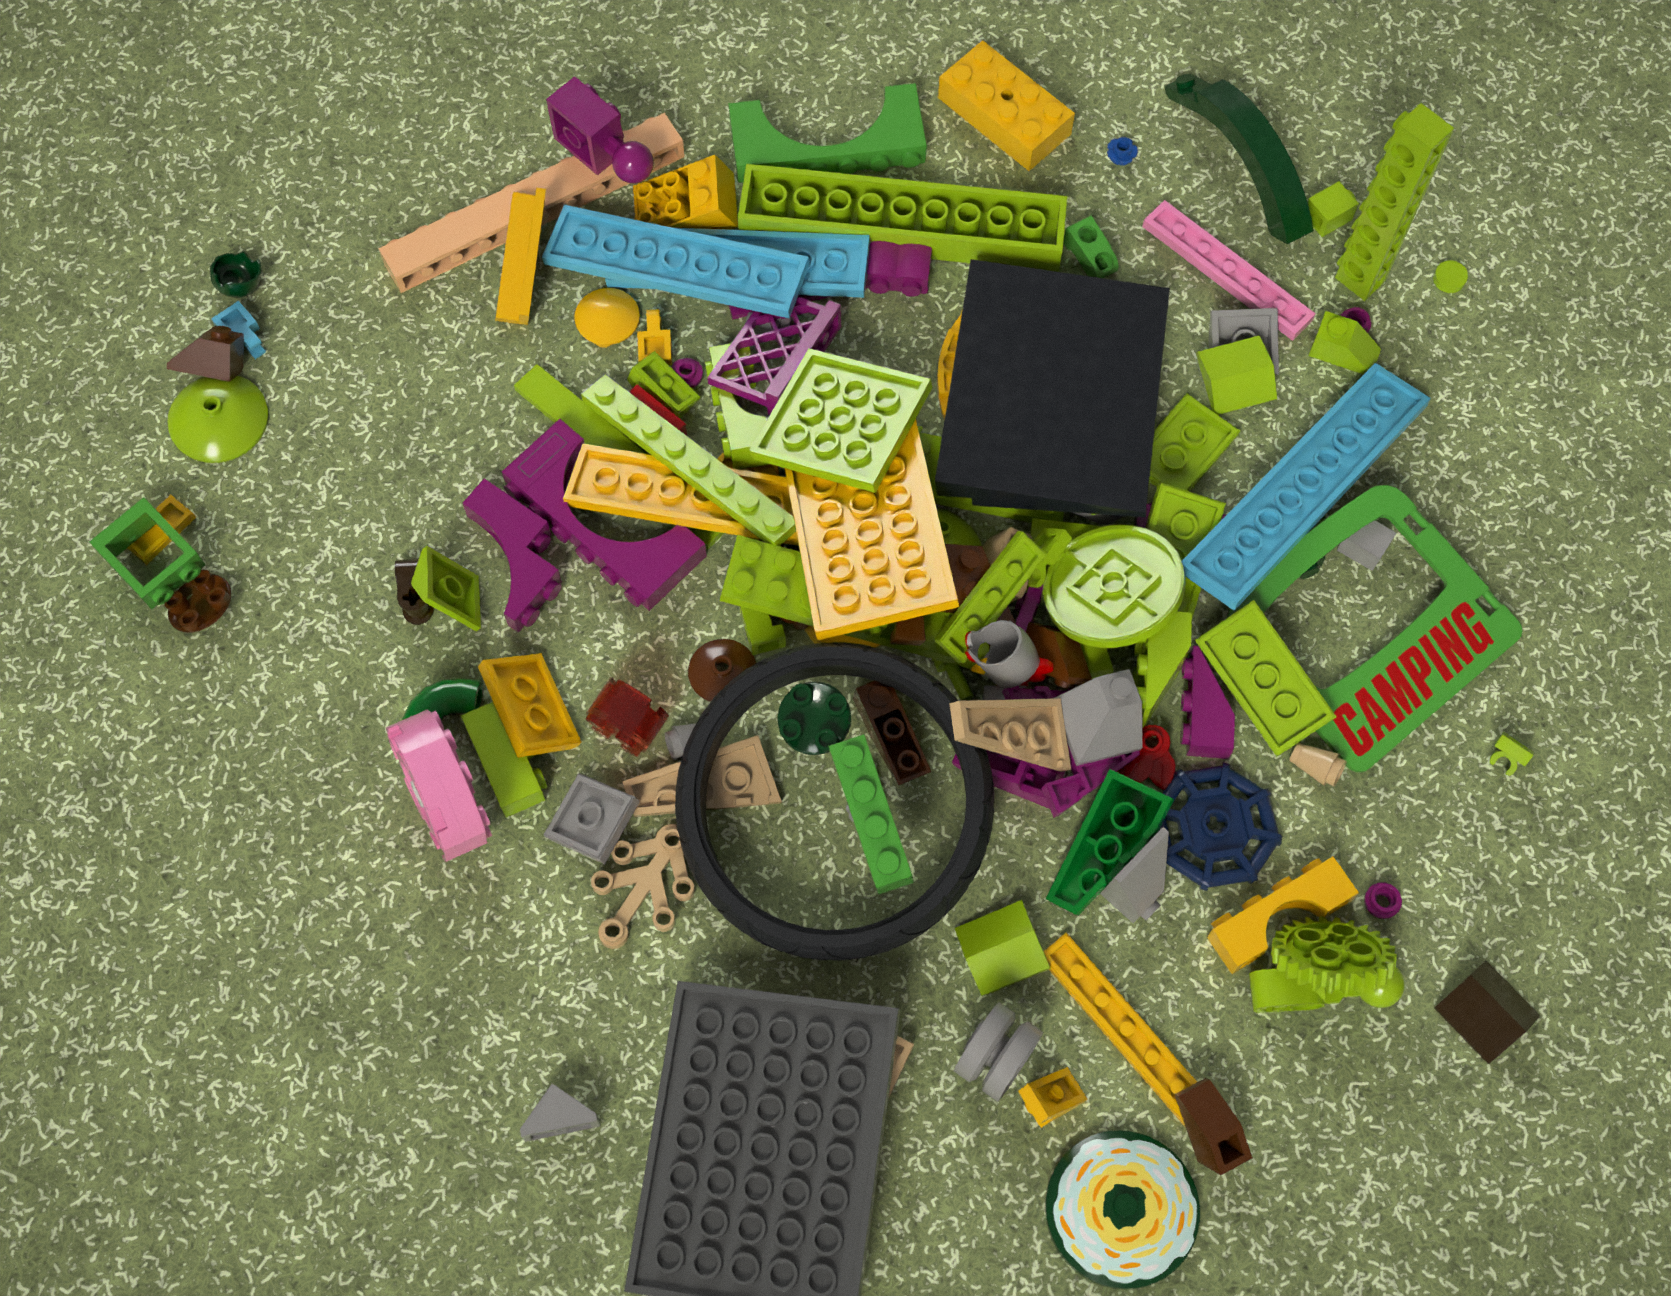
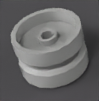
(994, 1049)

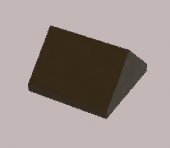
(1487, 1012)

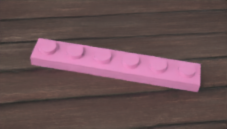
(1227, 268)

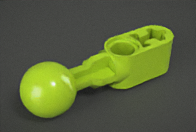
(1276, 993)

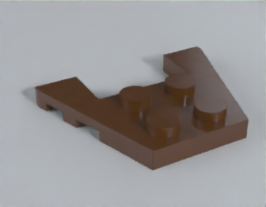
(967, 568)

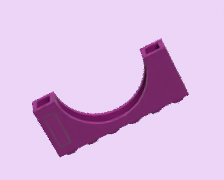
(643, 567)

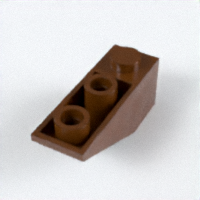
(891, 731)

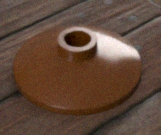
(702, 667)

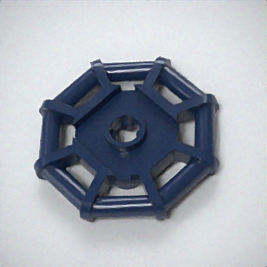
(1232, 838)

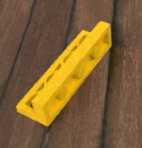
(520, 257)

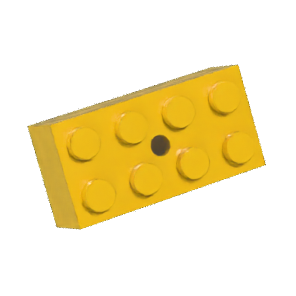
(1005, 105)

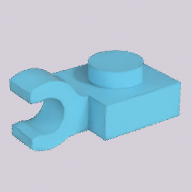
(241, 321)

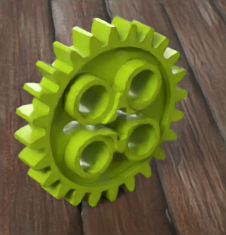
(1333, 955)

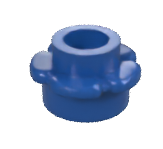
(1122, 157)

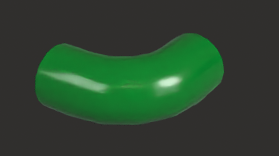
(447, 698)

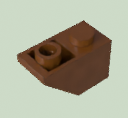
(1065, 653)
(1212, 1128)

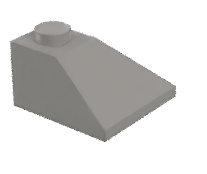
(1103, 718)
(1141, 880)

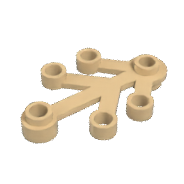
(647, 880)

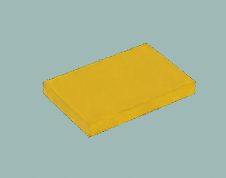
(529, 704)

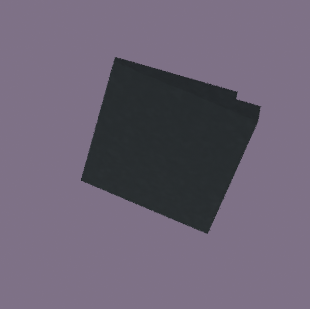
(1053, 392)

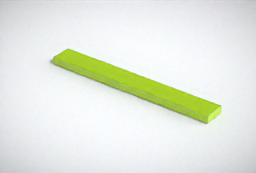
(560, 403)

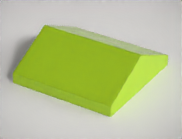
(1237, 375)
(448, 587)
(1002, 948)

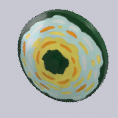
(1122, 1209)

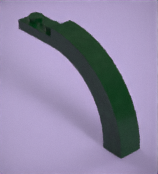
(1258, 147)

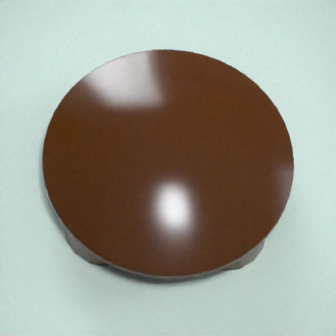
(207, 604)

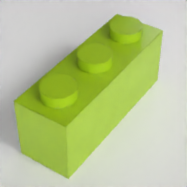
(510, 777)

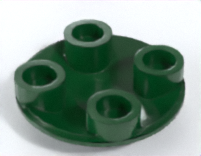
(814, 717)

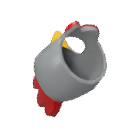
(1011, 656)

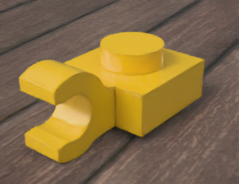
(654, 338)

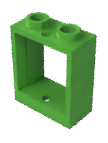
(126, 531)

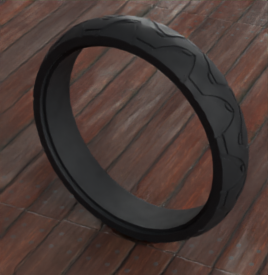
(710, 732)

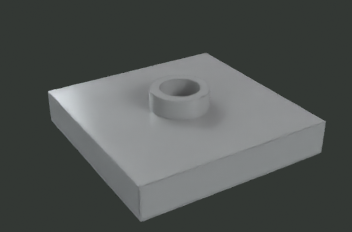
(591, 818)

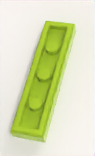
(991, 593)

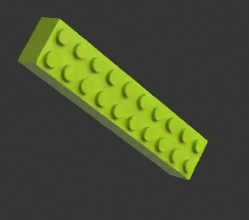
(949, 218)

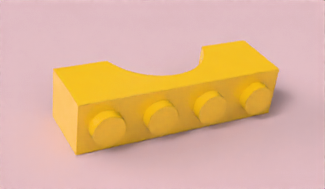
(1319, 890)

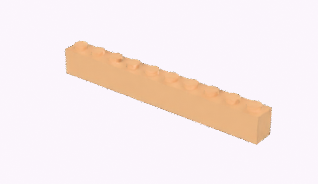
(485, 222)

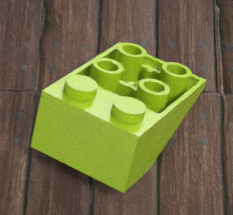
(1161, 661)

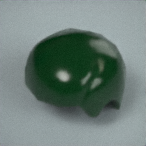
(226, 272)

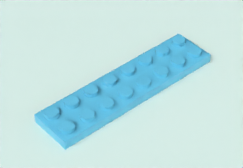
(836, 260)
(676, 261)

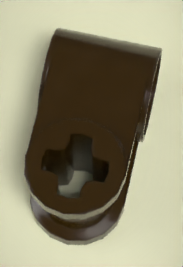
(407, 594)

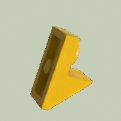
(1052, 1096)

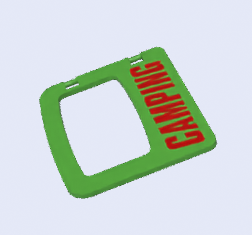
(1423, 663)

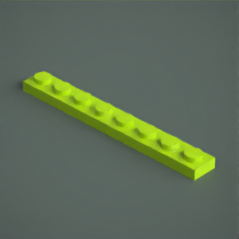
(690, 461)

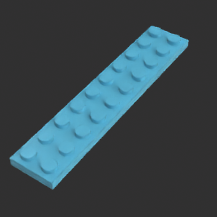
(1303, 486)

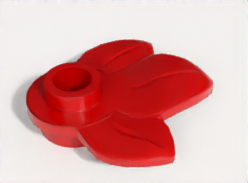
(1152, 762)

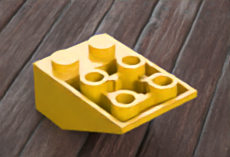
(689, 197)

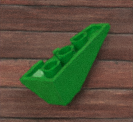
(1113, 833)

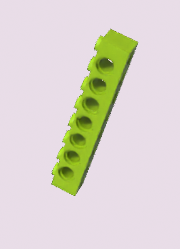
(1393, 199)

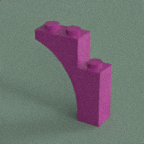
(520, 536)

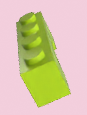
(739, 425)

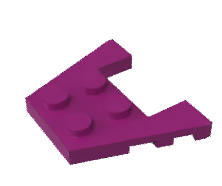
(1068, 791)

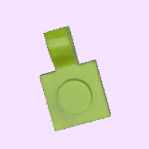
(1053, 543)

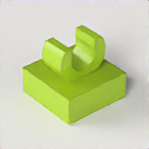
(1512, 750)

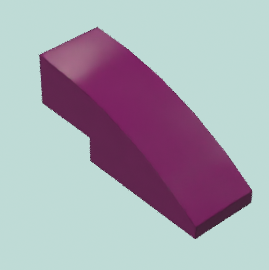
(1020, 777)

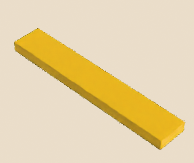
(1118, 1021)

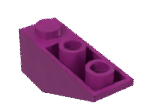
(1209, 715)

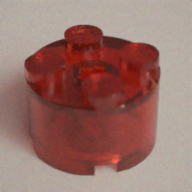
(626, 715)

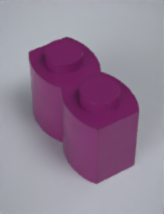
(898, 268)

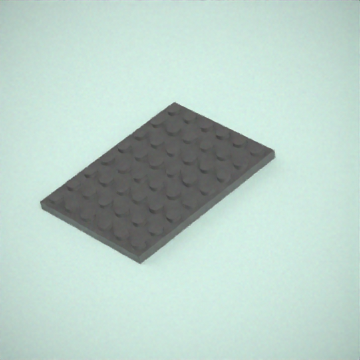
(763, 1146)

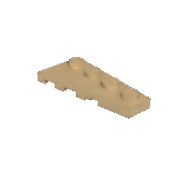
(1015, 728)
(736, 780)

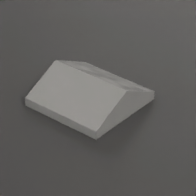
(1241, 324)

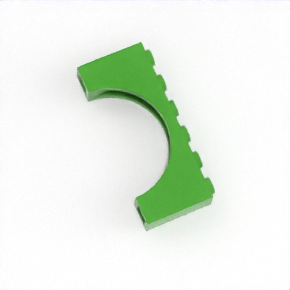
(891, 141)

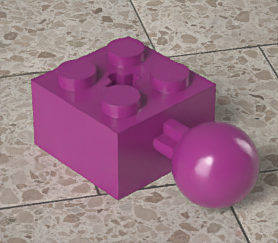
(594, 132)

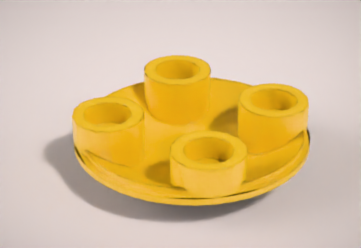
(607, 316)

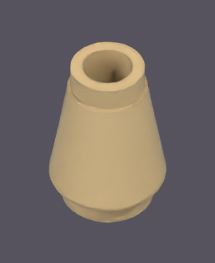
(1318, 763)

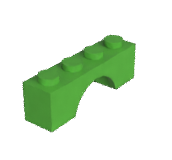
(871, 814)

